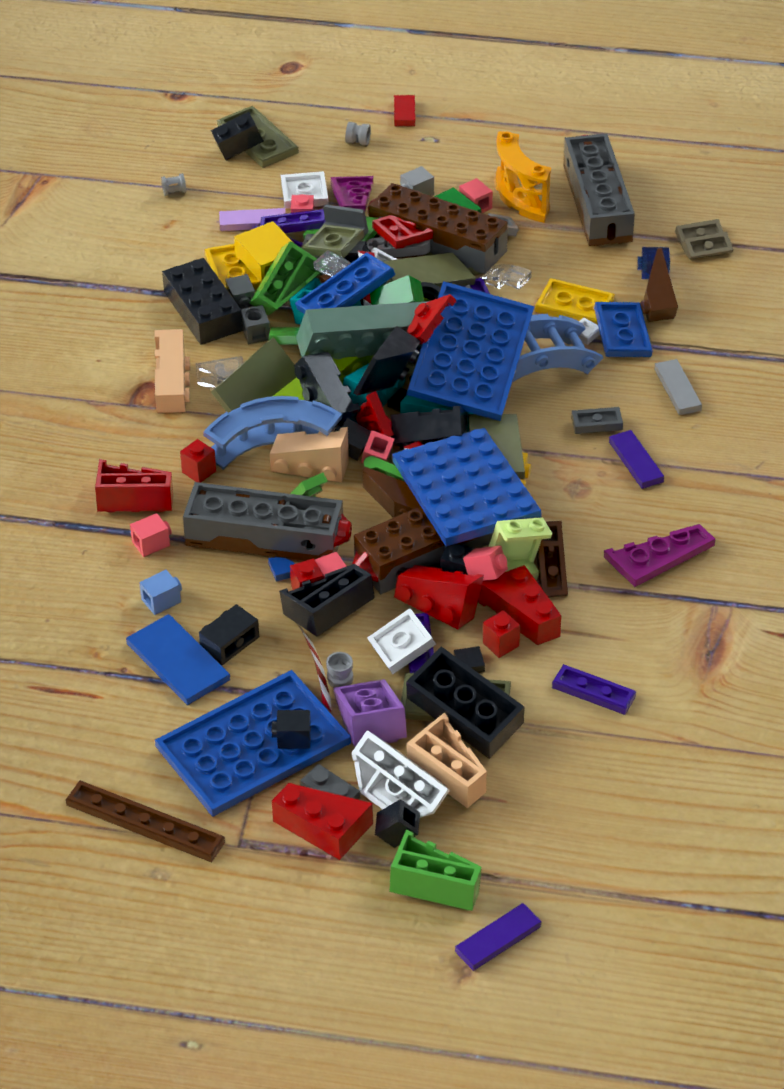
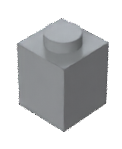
(418, 180)

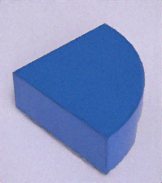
(280, 568)

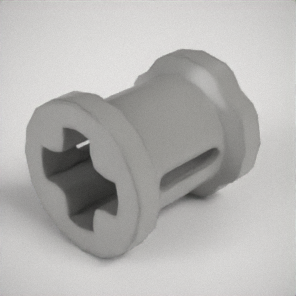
(174, 188)

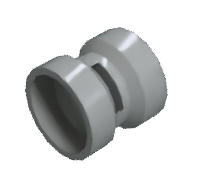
(358, 133)
(339, 669)

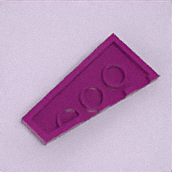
(352, 191)
(659, 554)

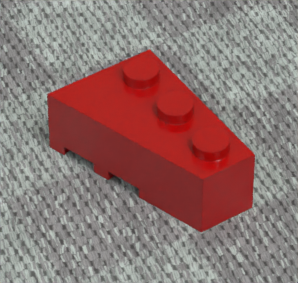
(132, 490)
(440, 593)
(525, 602)
(322, 817)

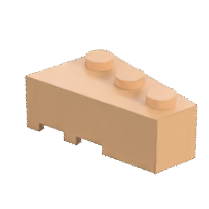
(171, 371)
(311, 454)
(447, 758)

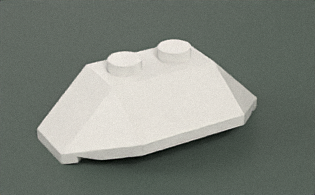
(388, 775)

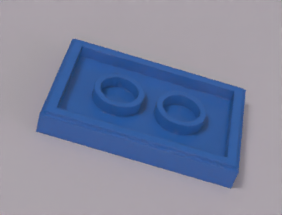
(623, 329)

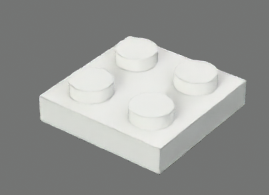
(306, 184)
(401, 641)

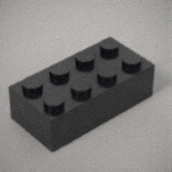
(202, 301)
(472, 703)

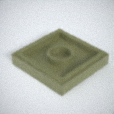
(335, 239)

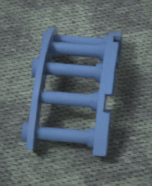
(559, 330)
(261, 420)

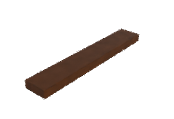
(145, 821)

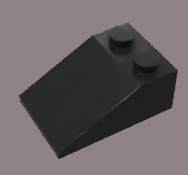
(389, 362)

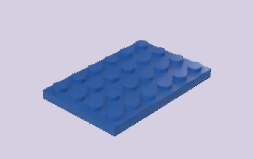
(472, 352)
(465, 485)
(232, 748)

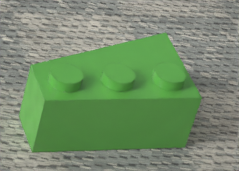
(285, 277)
(433, 875)

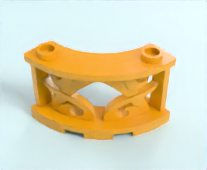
(517, 165)

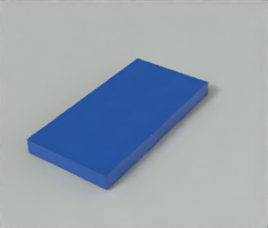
(348, 285)
(178, 659)

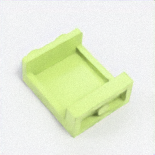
(520, 541)

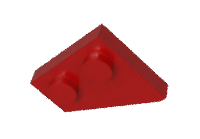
(400, 232)
(428, 317)
(373, 416)

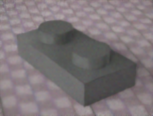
(597, 420)
(324, 780)

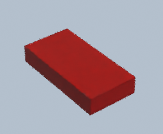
(404, 110)

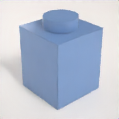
(160, 592)

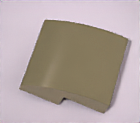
(703, 239)

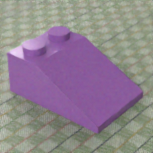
(371, 708)

